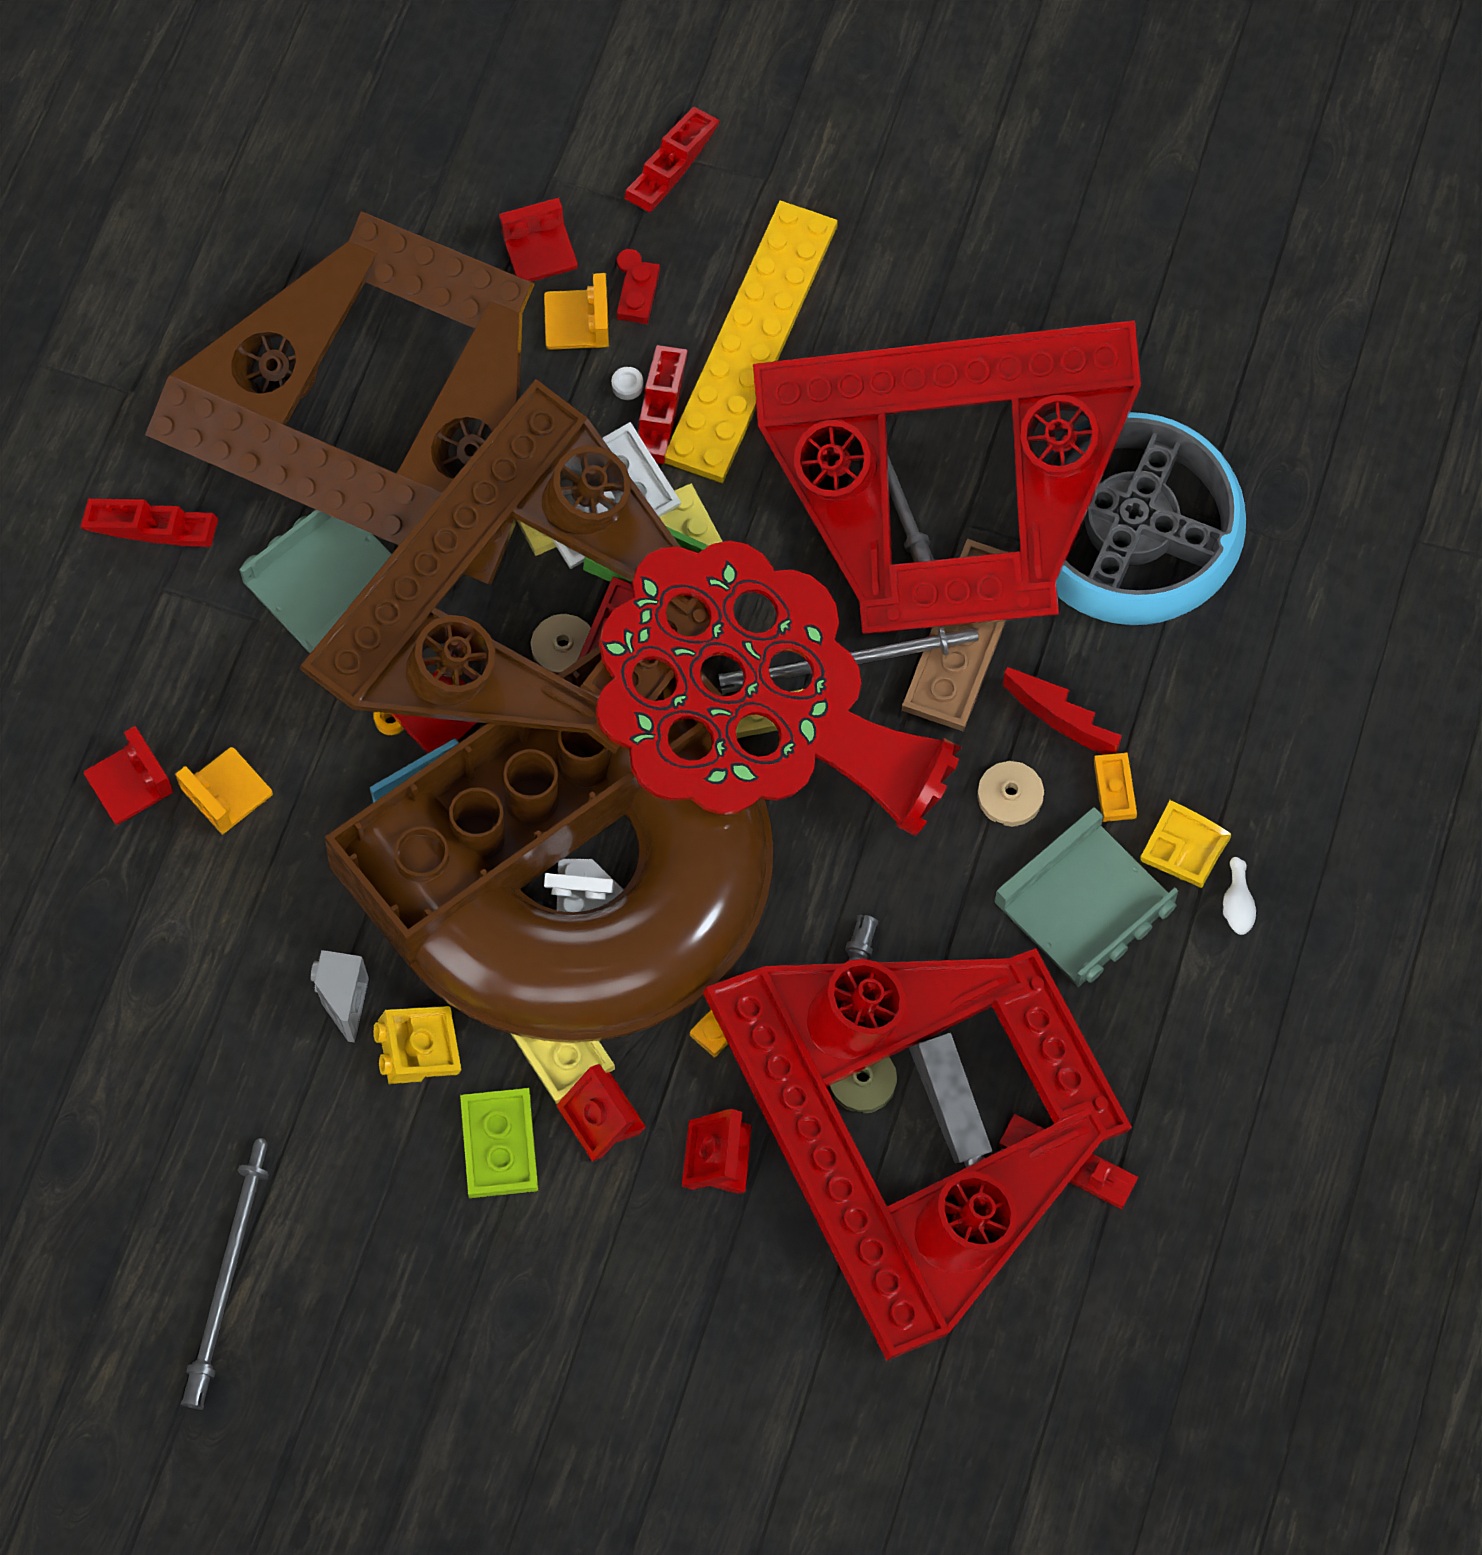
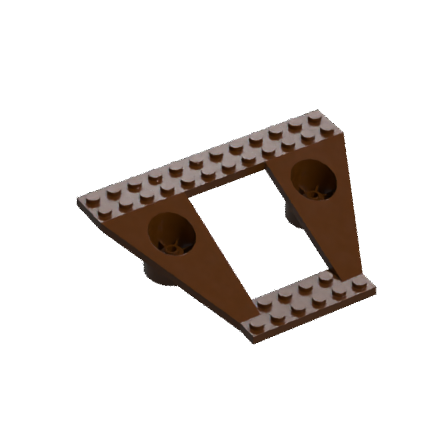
(226, 420)
(377, 644)

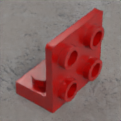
(537, 240)
(434, 732)
(129, 779)

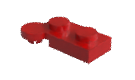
(638, 287)

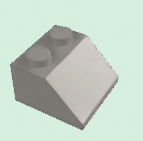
(341, 988)

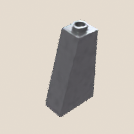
(951, 1098)

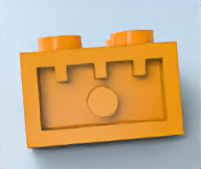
(577, 317)
(225, 789)

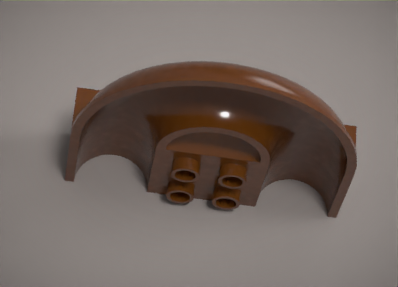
(462, 836)

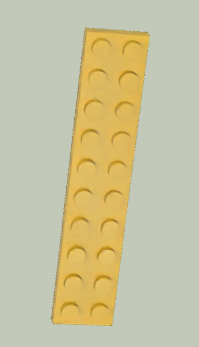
(750, 335)

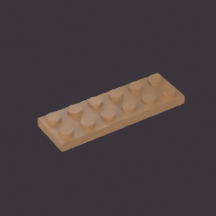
(949, 684)

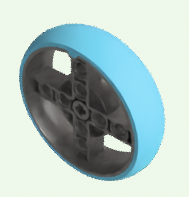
(1218, 549)

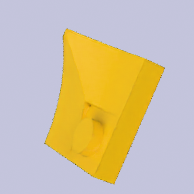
(1185, 844)

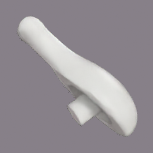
(1237, 901)

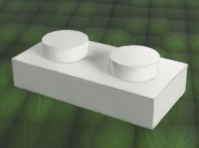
(564, 884)

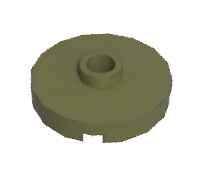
(867, 1095)

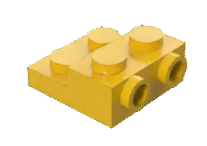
(417, 1044)

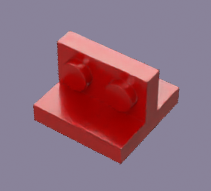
(599, 1112)
(717, 1152)

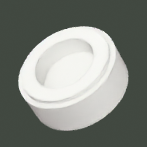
(627, 383)

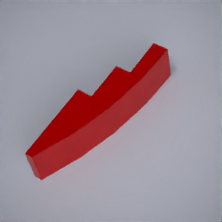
(672, 159)
(661, 400)
(147, 523)
(1051, 706)

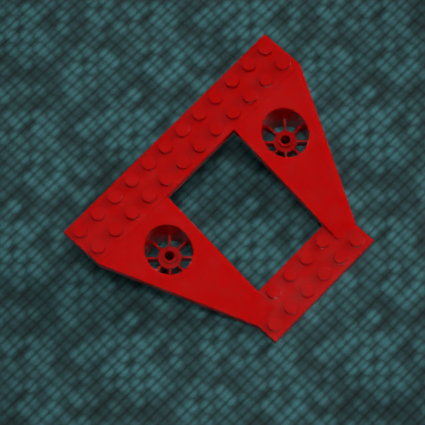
(851, 394)
(906, 1258)

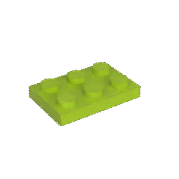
(499, 1143)

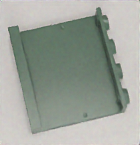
(314, 574)
(1084, 899)

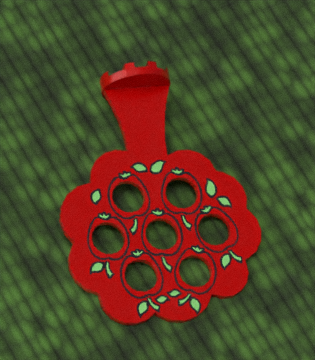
(890, 765)

